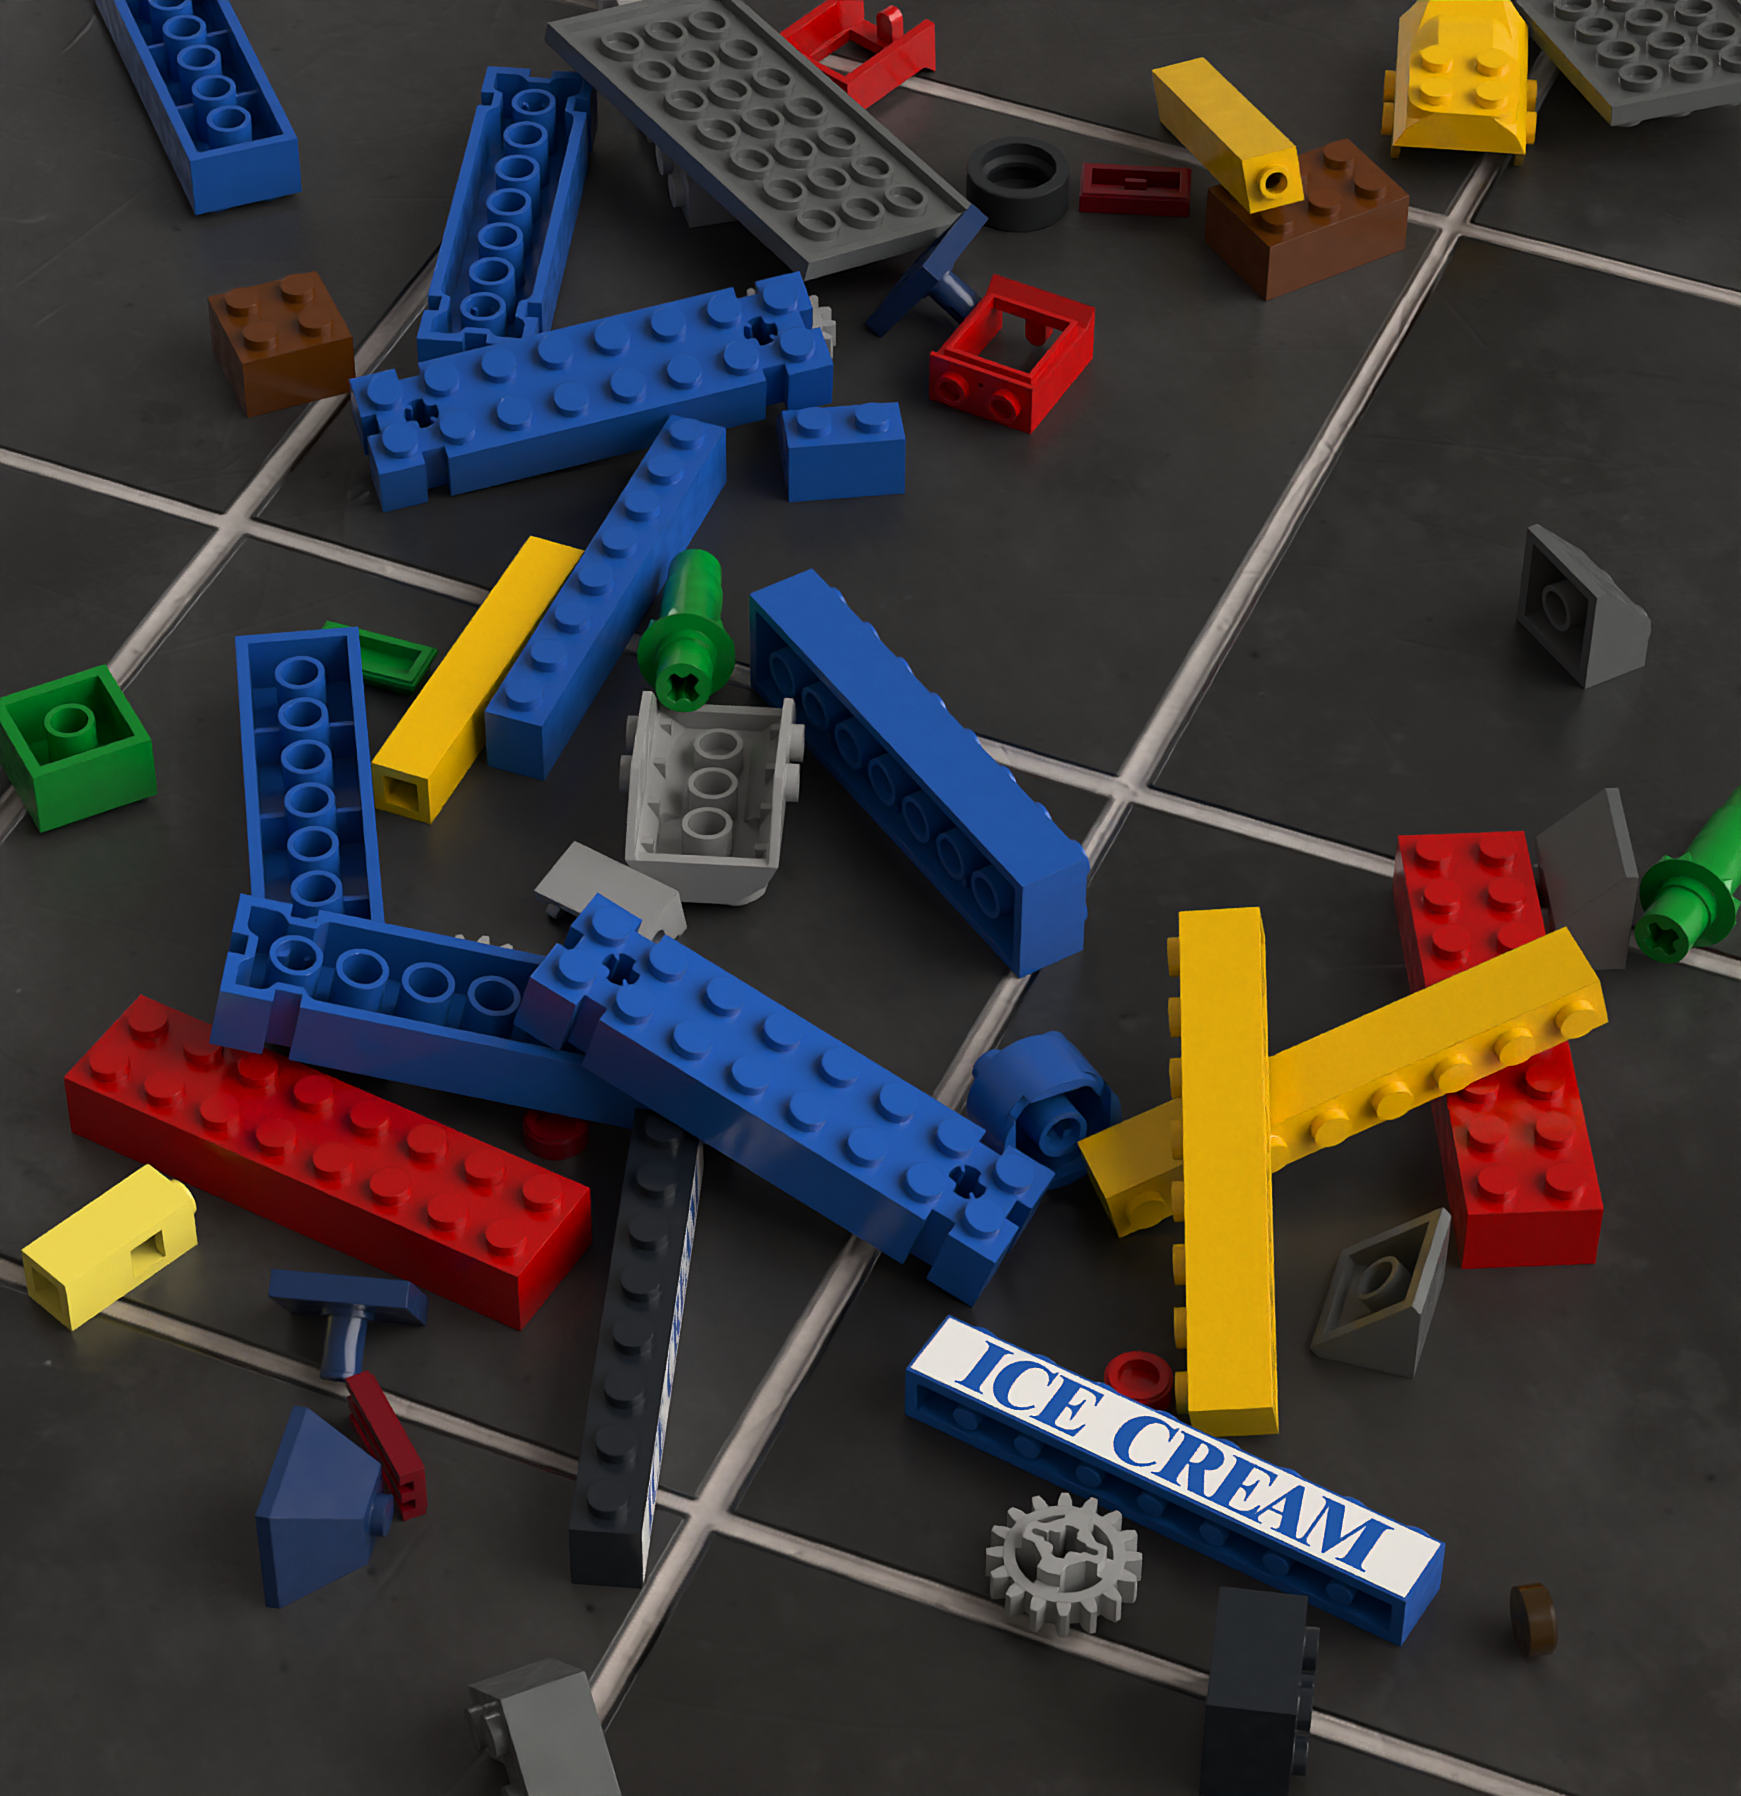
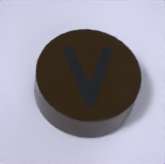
(1533, 1620)

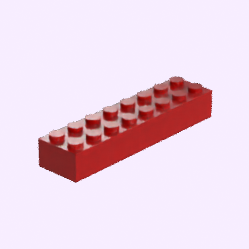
(1517, 1138)
(331, 1162)

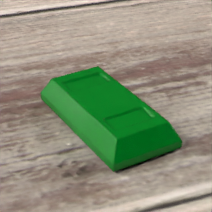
(391, 661)

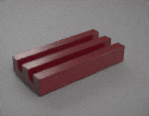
(1135, 189)
(388, 1443)

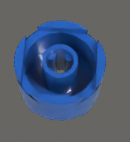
(1041, 1102)

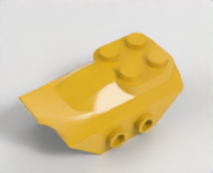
(1461, 79)

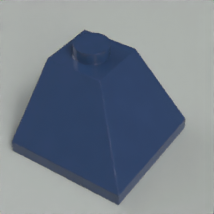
(318, 1510)

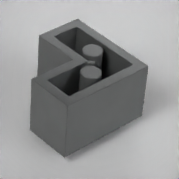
(543, 1731)

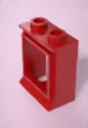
(896, 54)
(1001, 392)

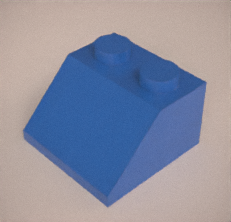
(842, 451)

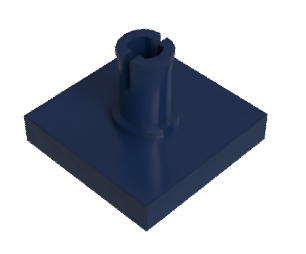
(932, 277)
(347, 1306)

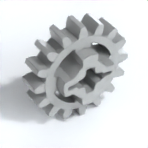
(1063, 1564)

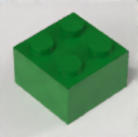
(75, 748)

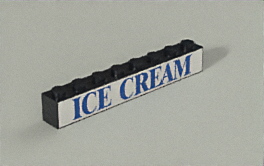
(636, 1355)

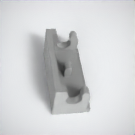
(585, 872)

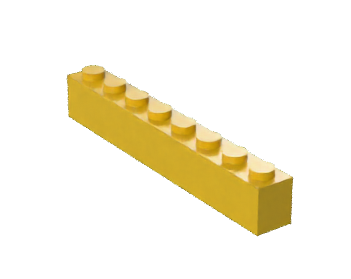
(1372, 1069)
(1226, 1174)

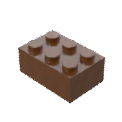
(1346, 220)

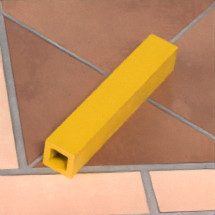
(1228, 135)
(447, 720)

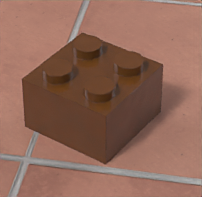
(281, 343)

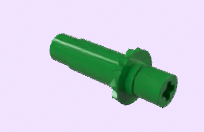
(687, 649)
(1691, 897)

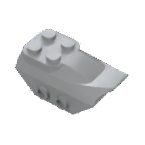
(710, 796)

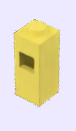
(110, 1246)

